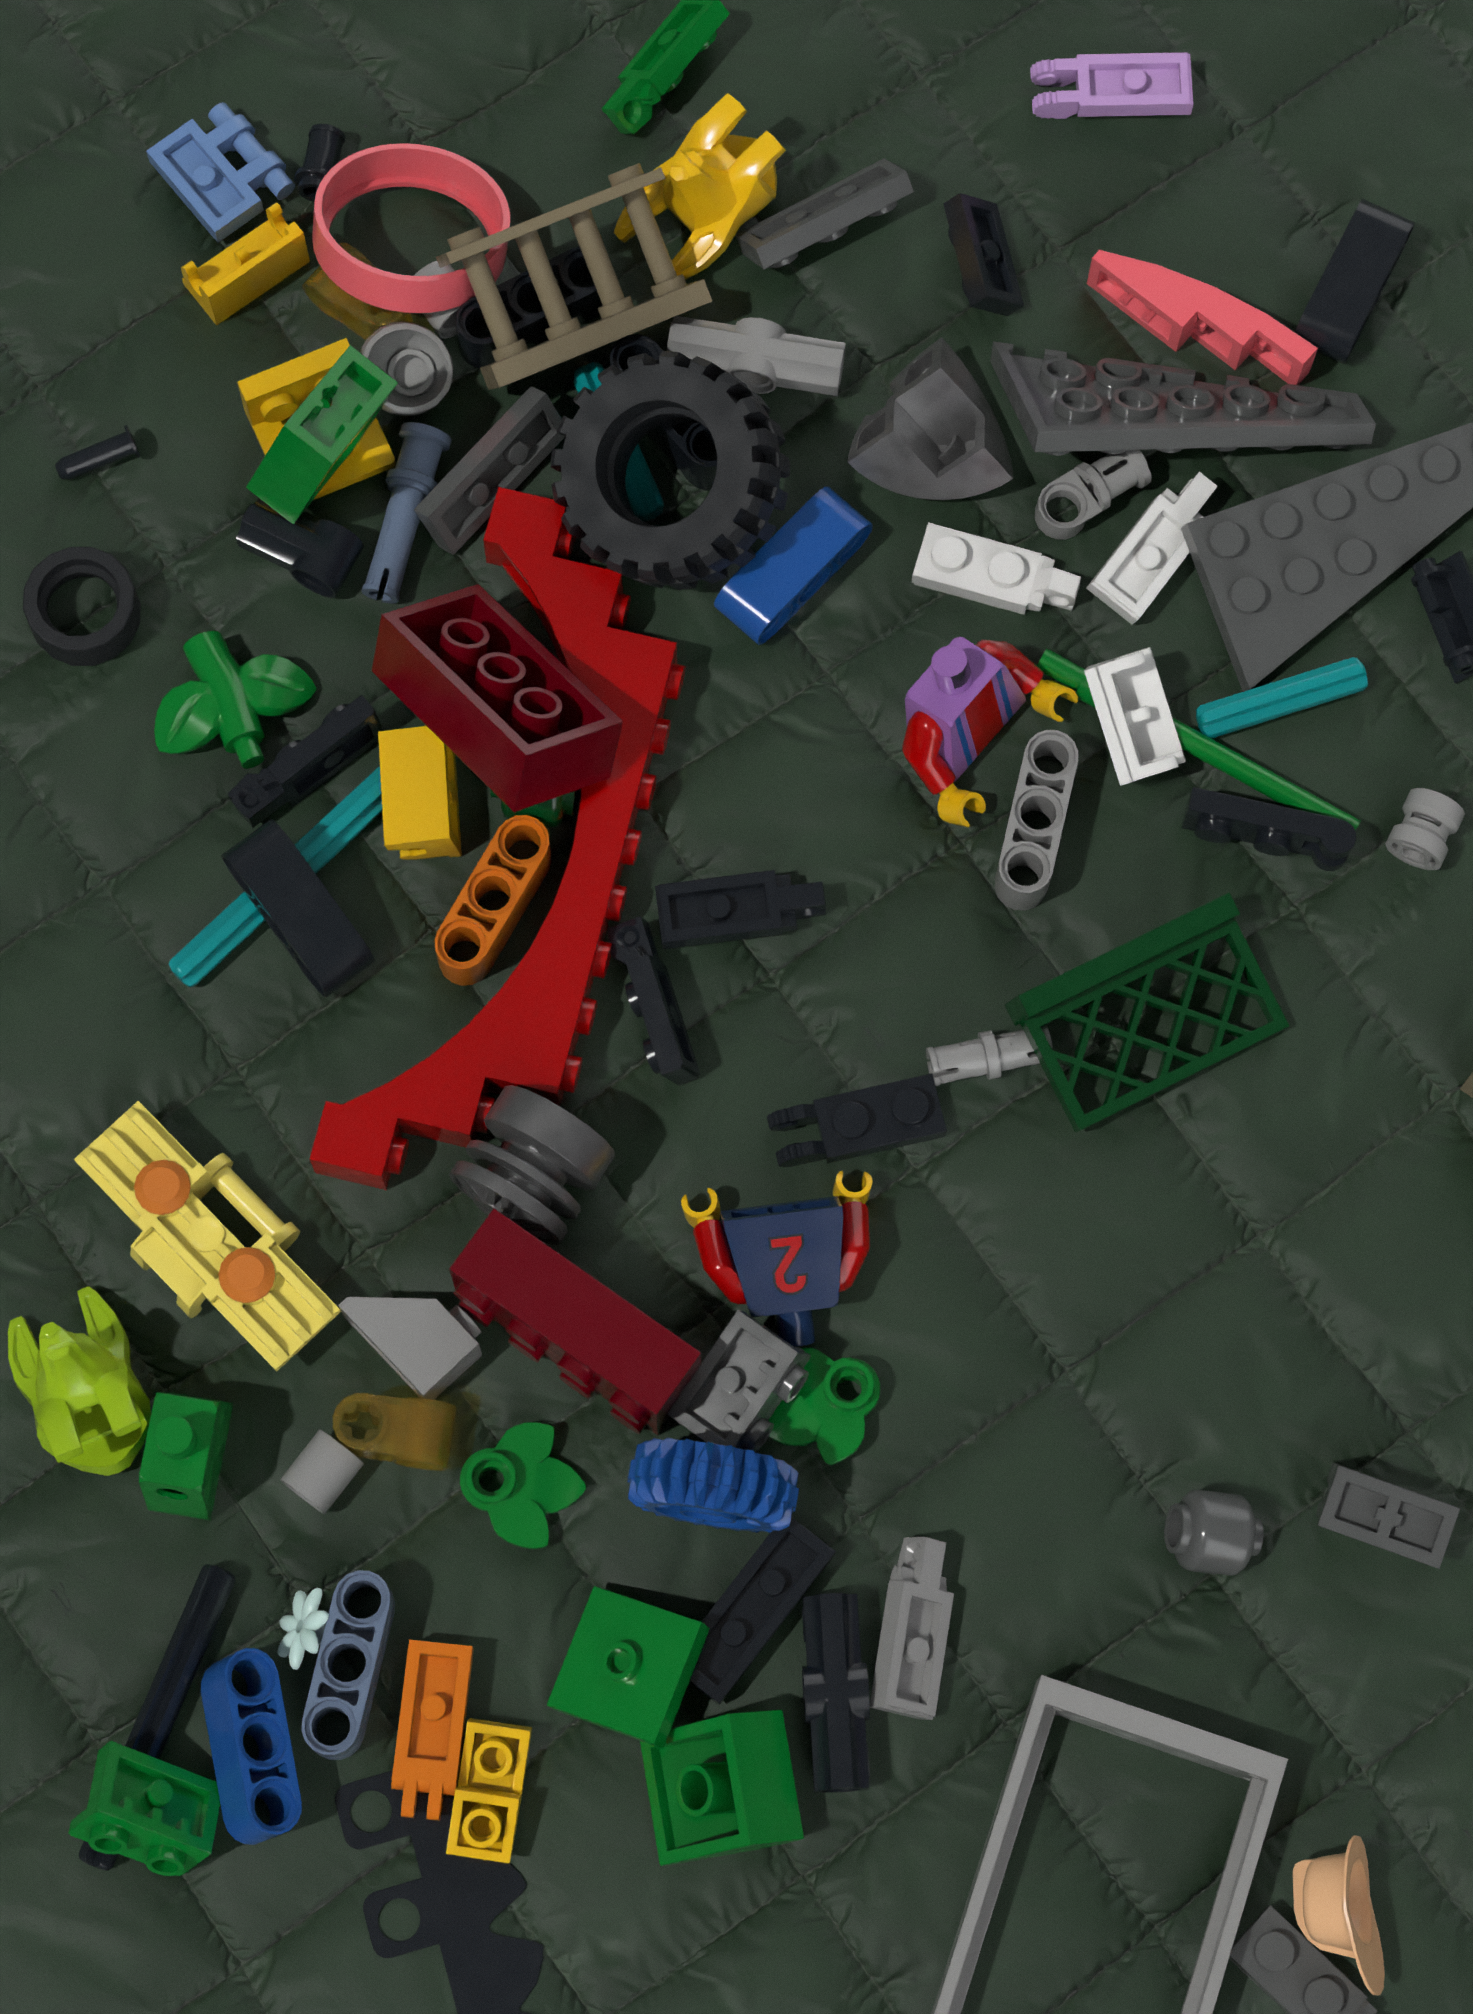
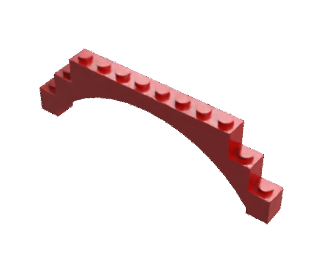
(535, 1019)

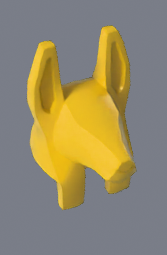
(712, 185)

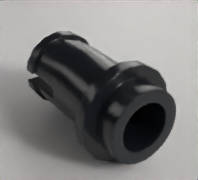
(321, 155)

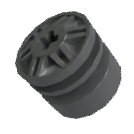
(537, 1156)

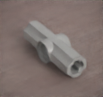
(762, 354)

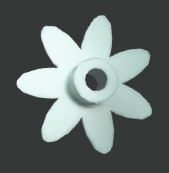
(303, 1627)

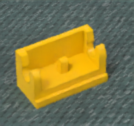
(247, 267)
(419, 794)

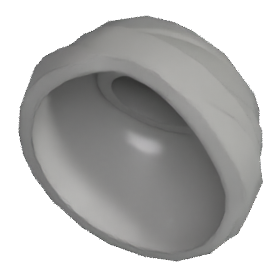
(416, 361)

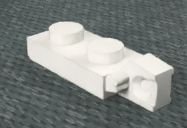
(1150, 551)
(991, 572)

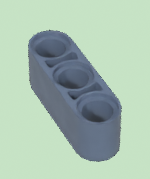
(340, 1634)

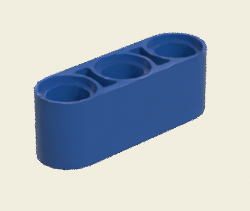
(793, 565)
(237, 1774)

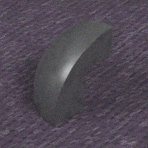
(933, 433)

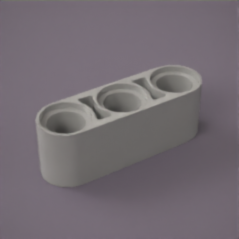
(1036, 793)

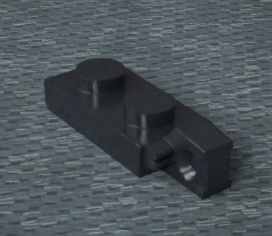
(308, 762)
(734, 908)
(654, 1000)

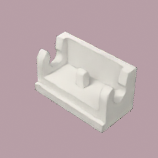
(1135, 715)

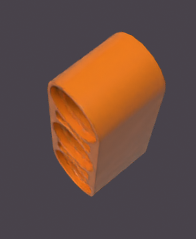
(493, 872)

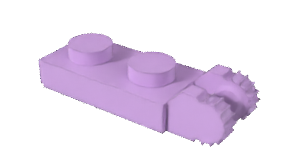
(1114, 85)

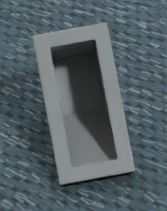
(416, 1339)

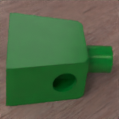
(184, 1454)

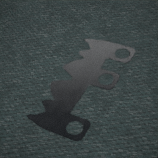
(454, 1902)

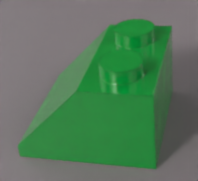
(722, 1787)

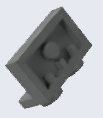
(741, 1385)

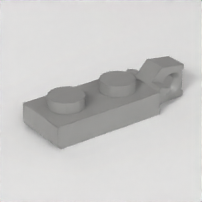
(913, 1632)

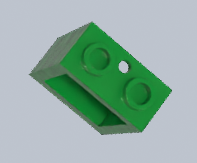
(321, 434)

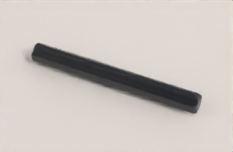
(174, 1676)

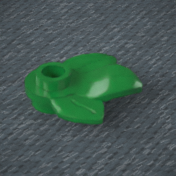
(821, 1414)
(531, 1484)

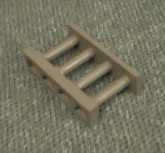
(565, 333)

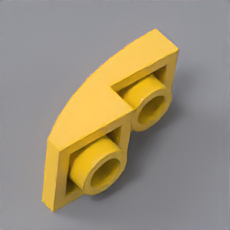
(489, 1790)

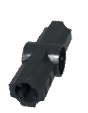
(835, 1693)

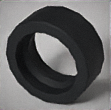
(69, 565)

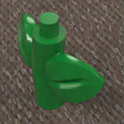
(228, 700)

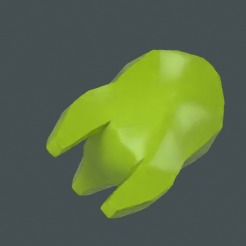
(82, 1389)

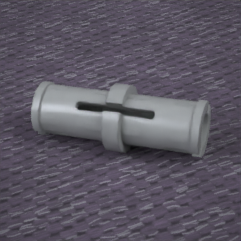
(982, 1056)

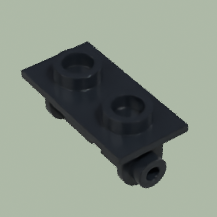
(1448, 601)

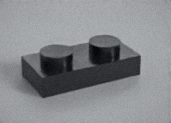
(983, 254)

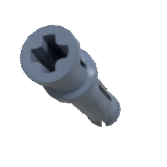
(409, 485)

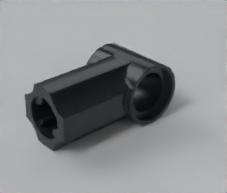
(314, 553)

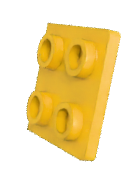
(278, 392)

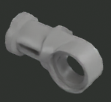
(1091, 490)

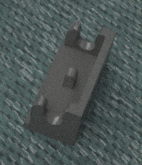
(1387, 1515)

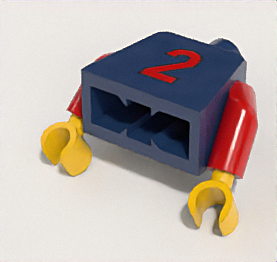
(785, 1254)

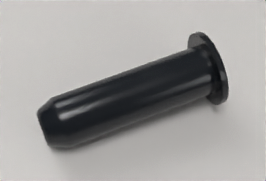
(97, 455)

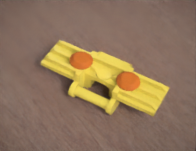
(193, 1251)

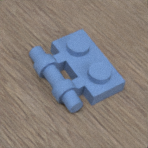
(208, 182)

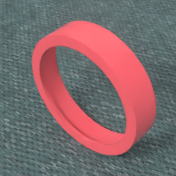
(406, 167)

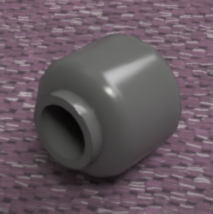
(1213, 1532)

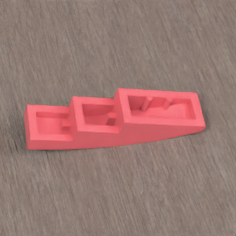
(1183, 307)

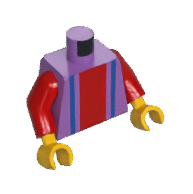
(962, 707)

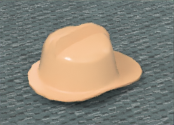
(1337, 1909)

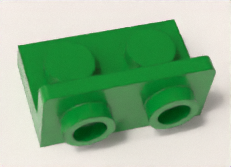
(148, 1811)

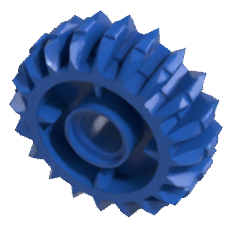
(713, 1485)

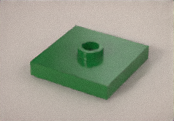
(628, 1666)

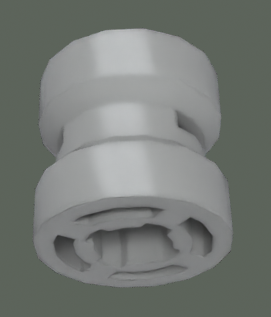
(1425, 828)

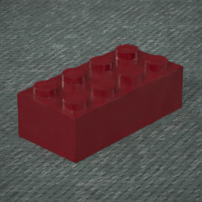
(496, 697)
(573, 1322)

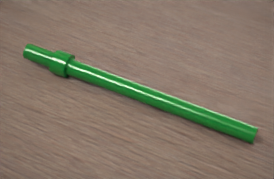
(1208, 749)

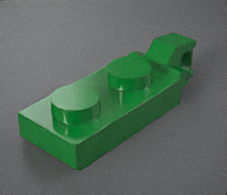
(661, 61)

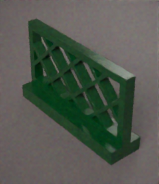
(1124, 965)

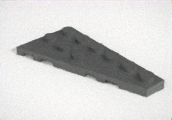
(1163, 408)
(1313, 550)

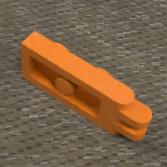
(431, 1724)

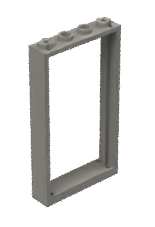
(1152, 1730)

